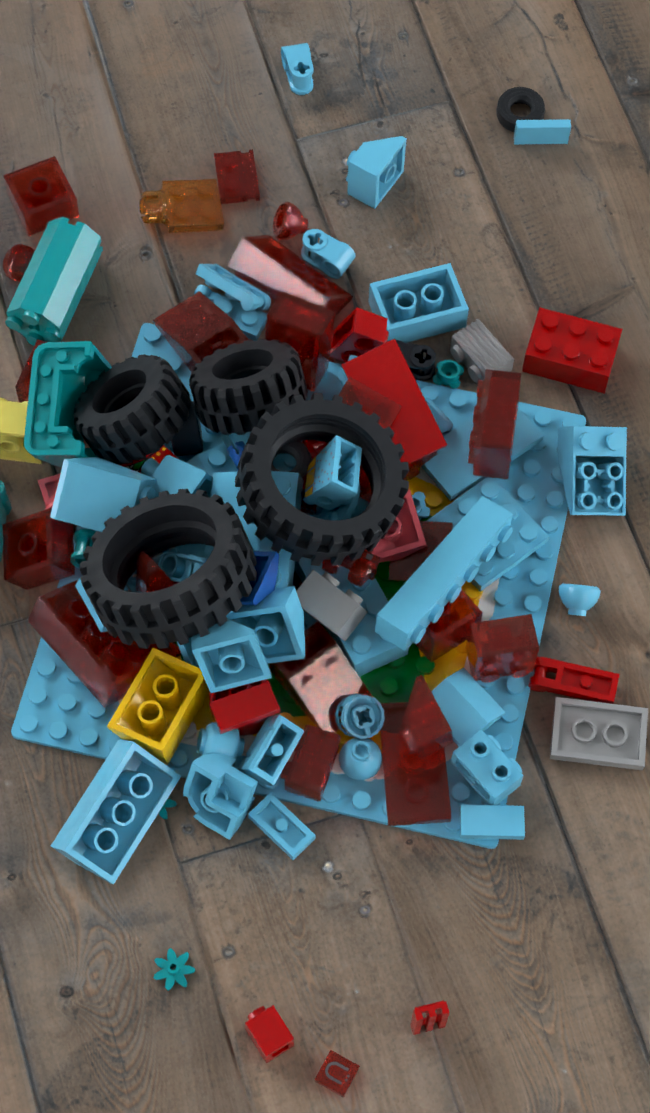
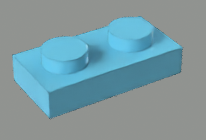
(281, 826)

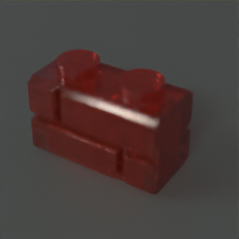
(311, 763)

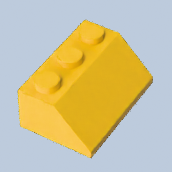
(160, 704)

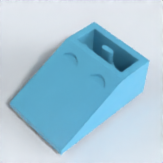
(593, 469)

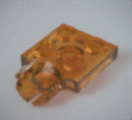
(184, 206)

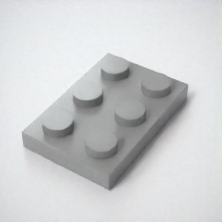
(599, 733)

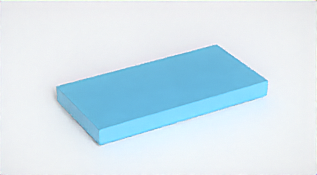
(451, 466)

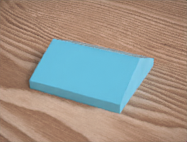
(466, 705)

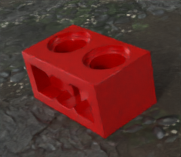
(358, 334)

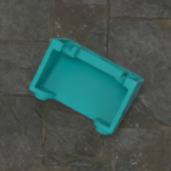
(57, 380)

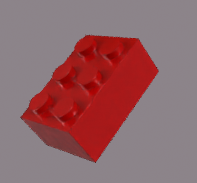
(571, 350)

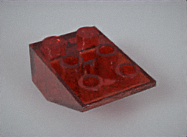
(198, 329)
(320, 678)

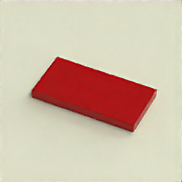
(389, 374)

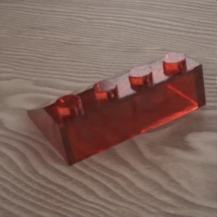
(93, 656)

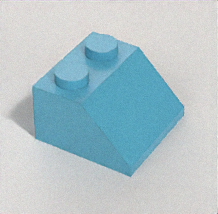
(375, 169)
(229, 656)

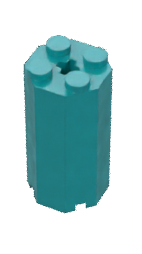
(54, 281)

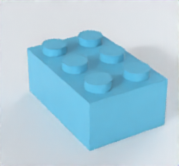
(420, 303)

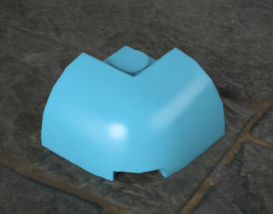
(219, 793)

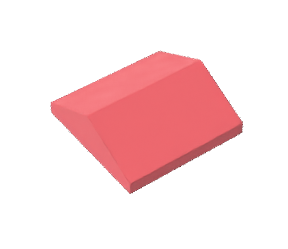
(403, 536)

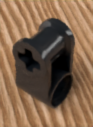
(414, 357)

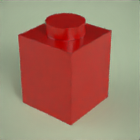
(268, 1032)

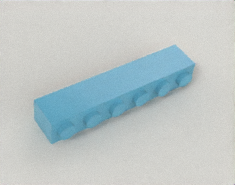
(443, 574)

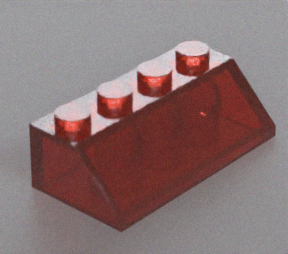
(277, 269)

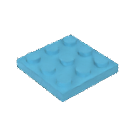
(523, 541)

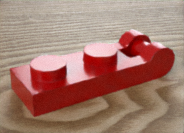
(574, 680)

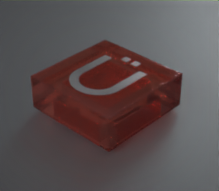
(337, 1073)

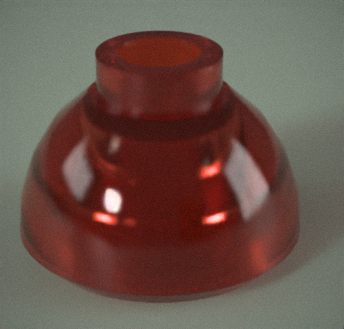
(289, 222)
(17, 260)

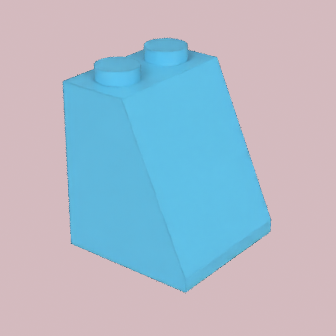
(97, 489)

